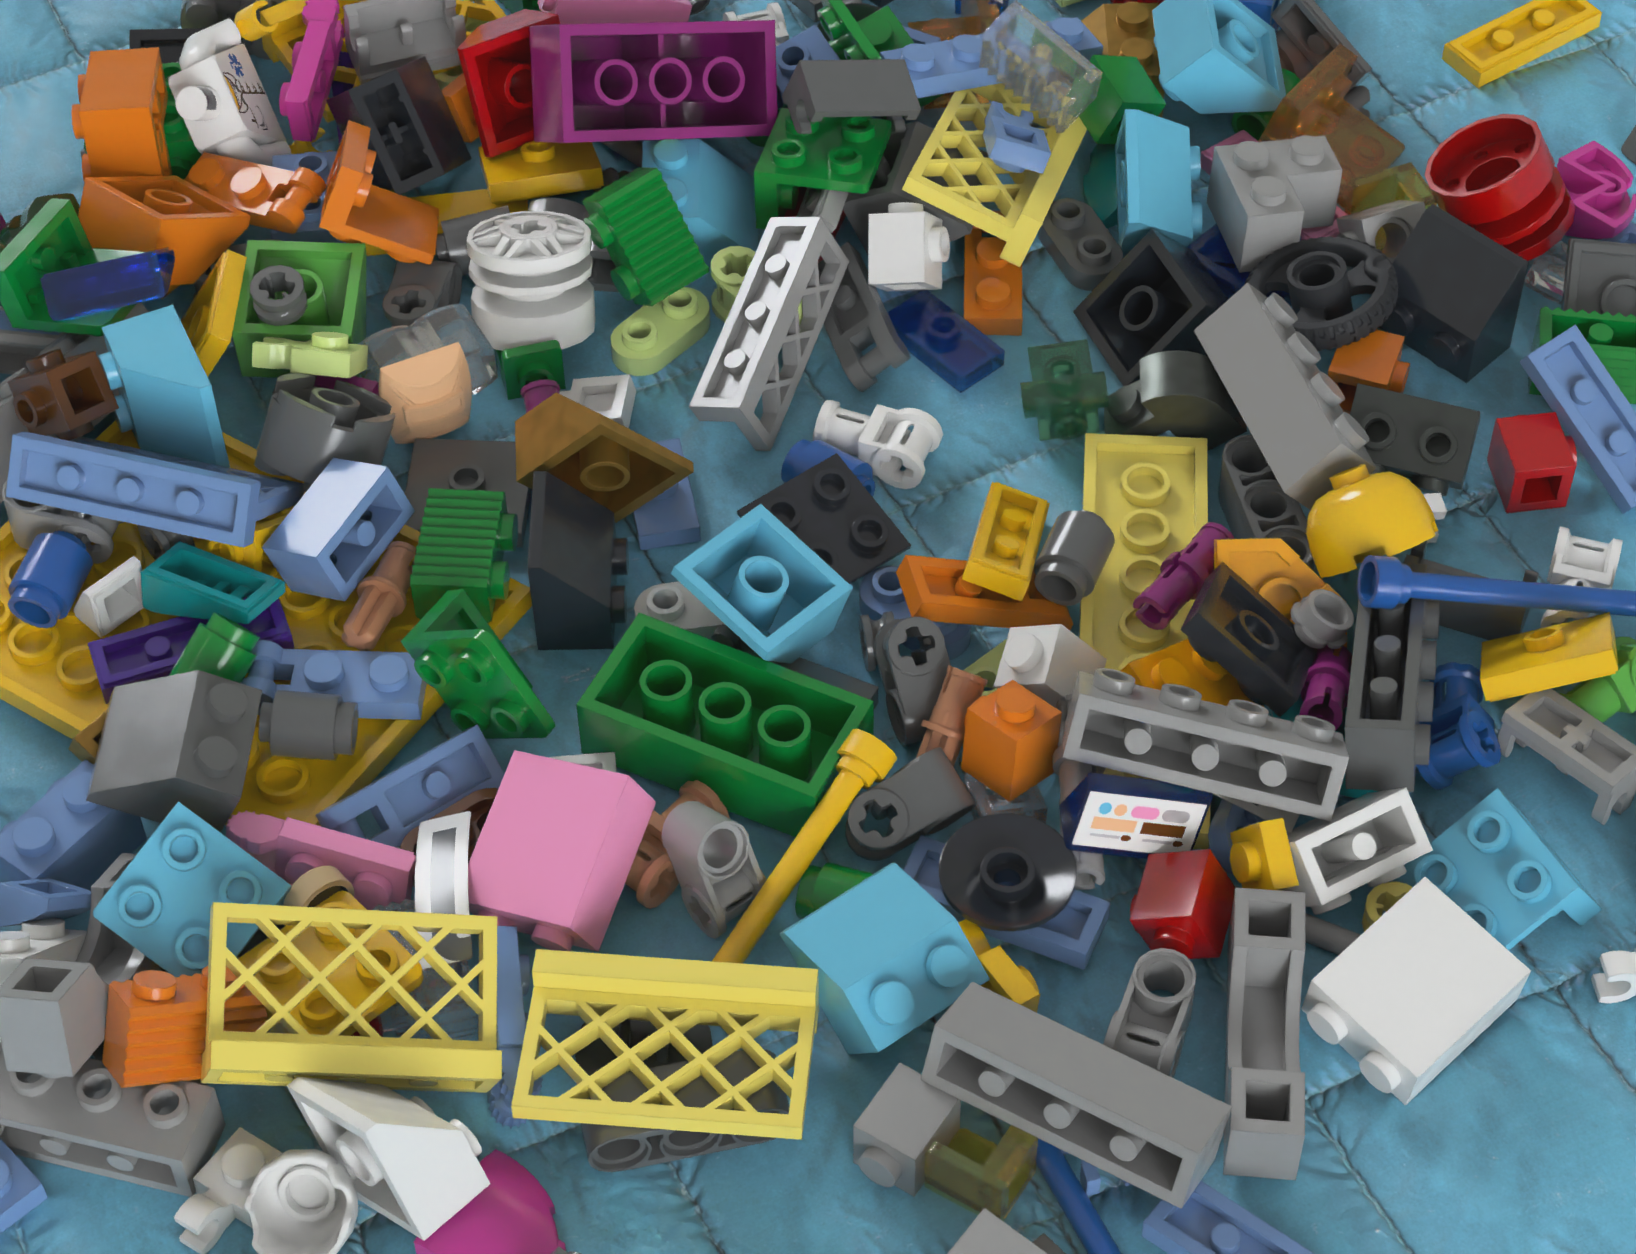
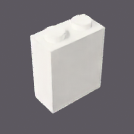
(1414, 991)

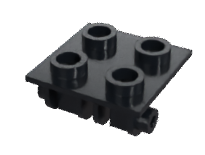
(835, 518)

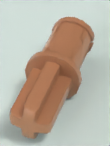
(380, 597)
(946, 722)

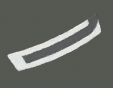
(443, 879)

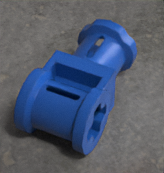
(1460, 727)

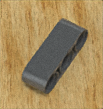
(1256, 501)
(628, 1148)

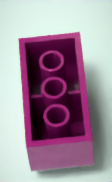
(653, 80)

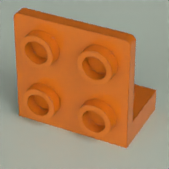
(372, 215)

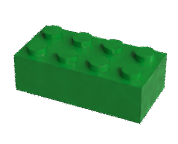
(719, 716)

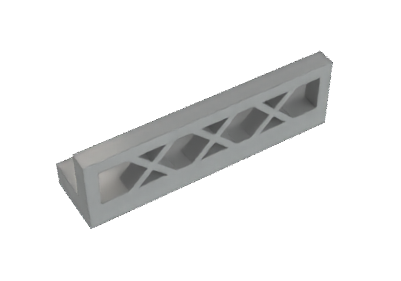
(764, 321)

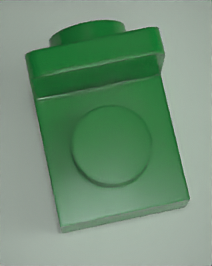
(529, 364)

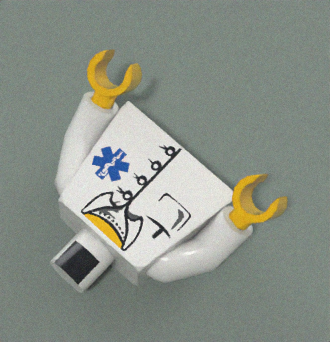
(223, 94)

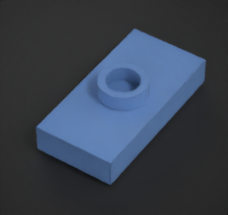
(671, 515)

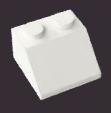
(394, 1150)

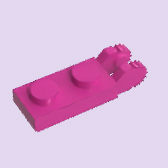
(313, 69)

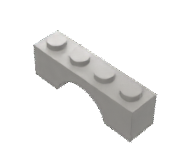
(59, 1008)
(1262, 1035)

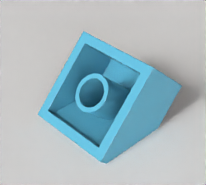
(1217, 56)
(1155, 180)
(709, 193)
(162, 388)
(766, 586)
(883, 959)

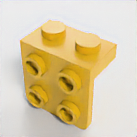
(350, 979)

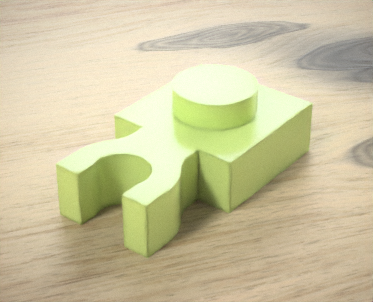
(323, 355)

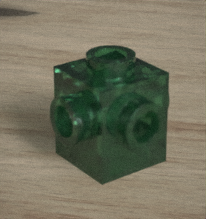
(1063, 390)

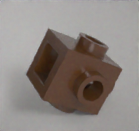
(62, 394)

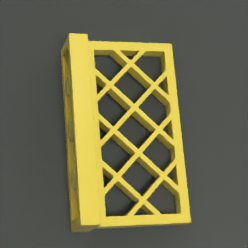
(1022, 203)
(674, 999)
(368, 1058)

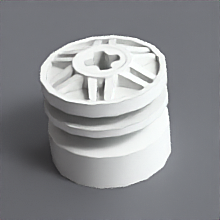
(532, 279)

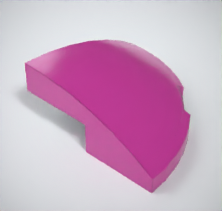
(1598, 190)
(504, 1218)

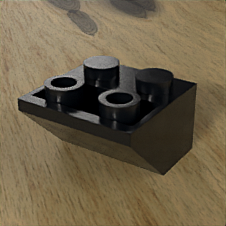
(408, 126)

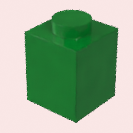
(1121, 88)

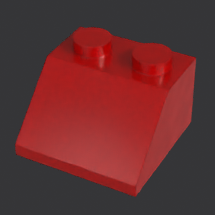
(499, 79)

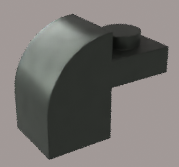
(1178, 395)

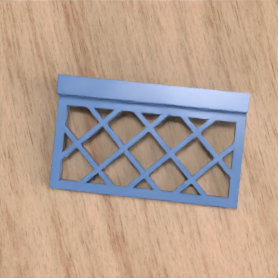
(145, 487)

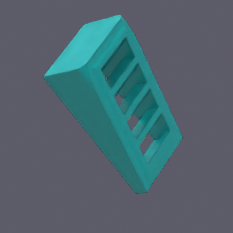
(198, 583)

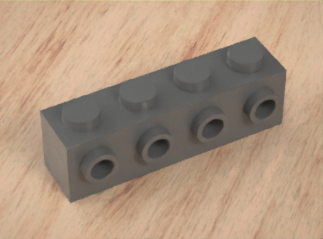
(1390, 694)

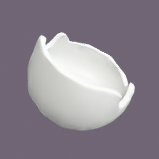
(302, 1204)

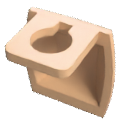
(427, 393)

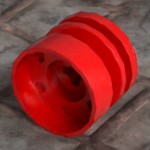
(1503, 184)

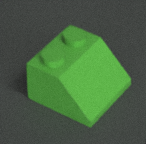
(334, 290)

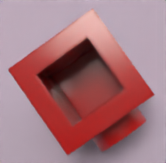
(1532, 462)
(1183, 903)

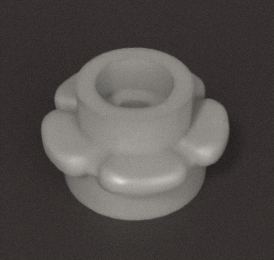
(1322, 619)

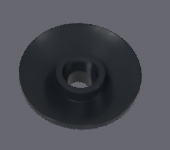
(1012, 851)

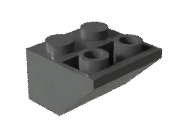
(890, 178)

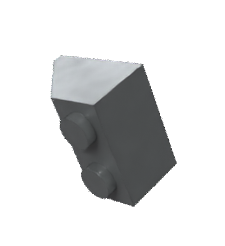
(173, 743)

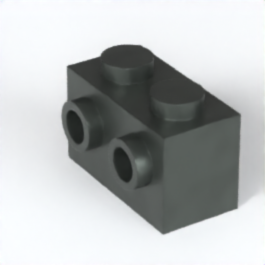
(1416, 437)

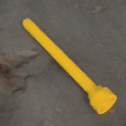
(862, 762)

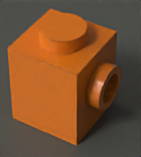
(1369, 362)
(1010, 740)

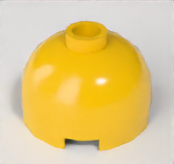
(1365, 518)

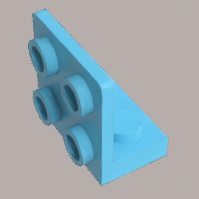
(1502, 872)
(171, 884)

